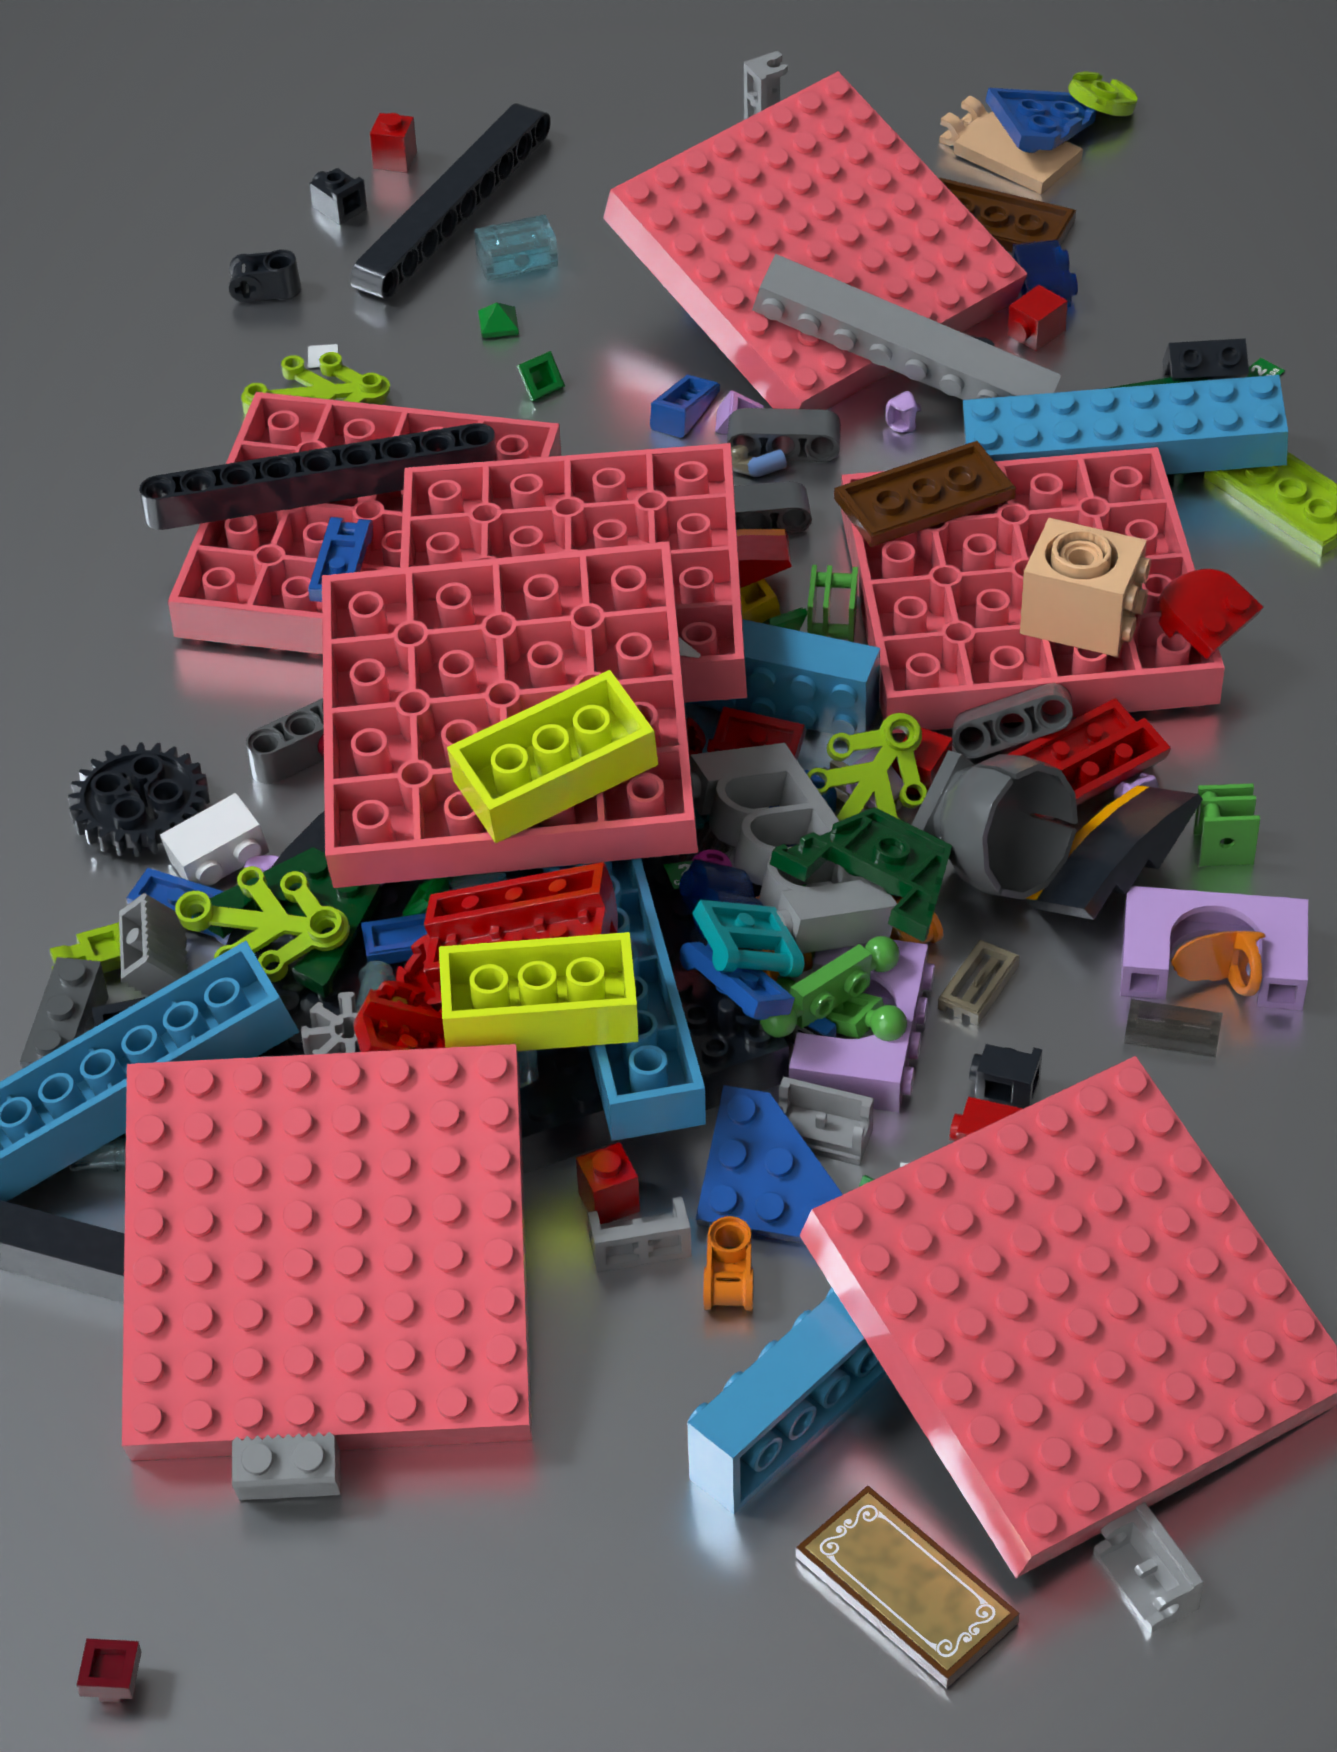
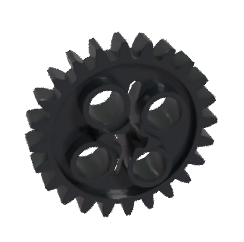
(117, 816)

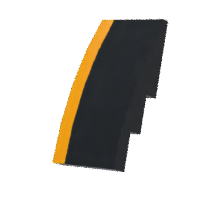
(1115, 847)

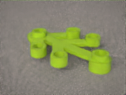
(364, 388)
(873, 775)
(271, 922)

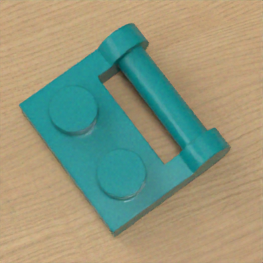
(748, 926)

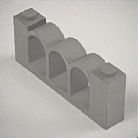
(730, 788)

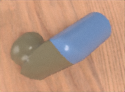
(756, 466)

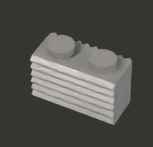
(151, 945)
(286, 1467)

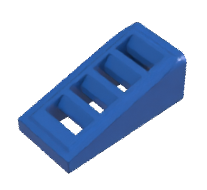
(682, 405)

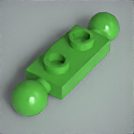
(834, 984)
(861, 1013)

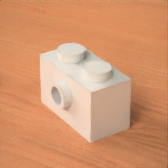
(214, 842)

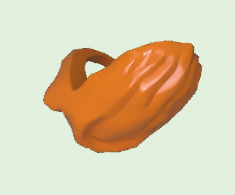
(1222, 957)

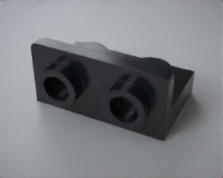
(1206, 360)

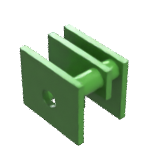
(832, 580)
(1227, 816)

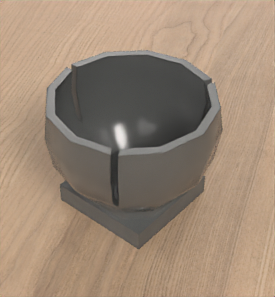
(993, 822)

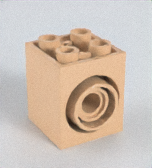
(1084, 587)

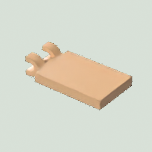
(985, 142)

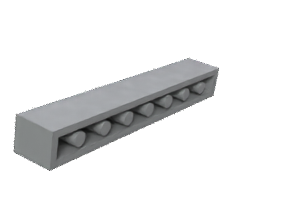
(895, 336)

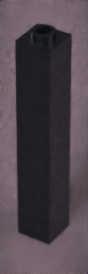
(62, 1251)

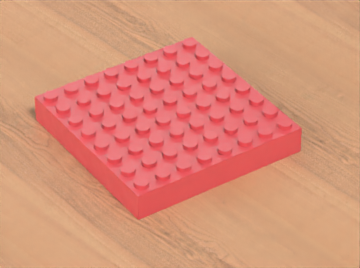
(831, 192)
(601, 503)
(253, 572)
(952, 598)
(462, 646)
(325, 1251)
(1075, 1312)

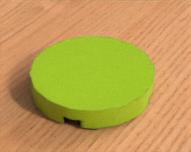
(1105, 97)

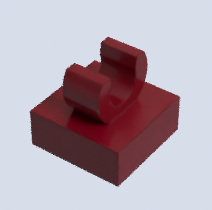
(109, 1669)

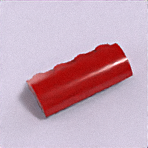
(1099, 750)
(523, 908)

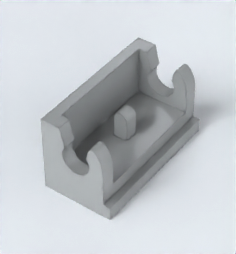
(762, 82)
(828, 1119)
(640, 1239)
(1149, 1568)

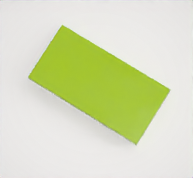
(1289, 497)

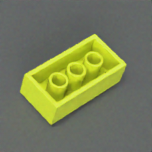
(553, 756)
(539, 992)

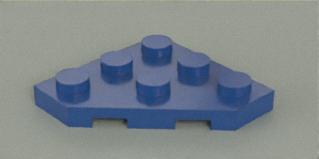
(1039, 117)
(761, 1169)

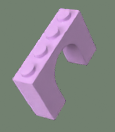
(1164, 918)
(868, 1063)

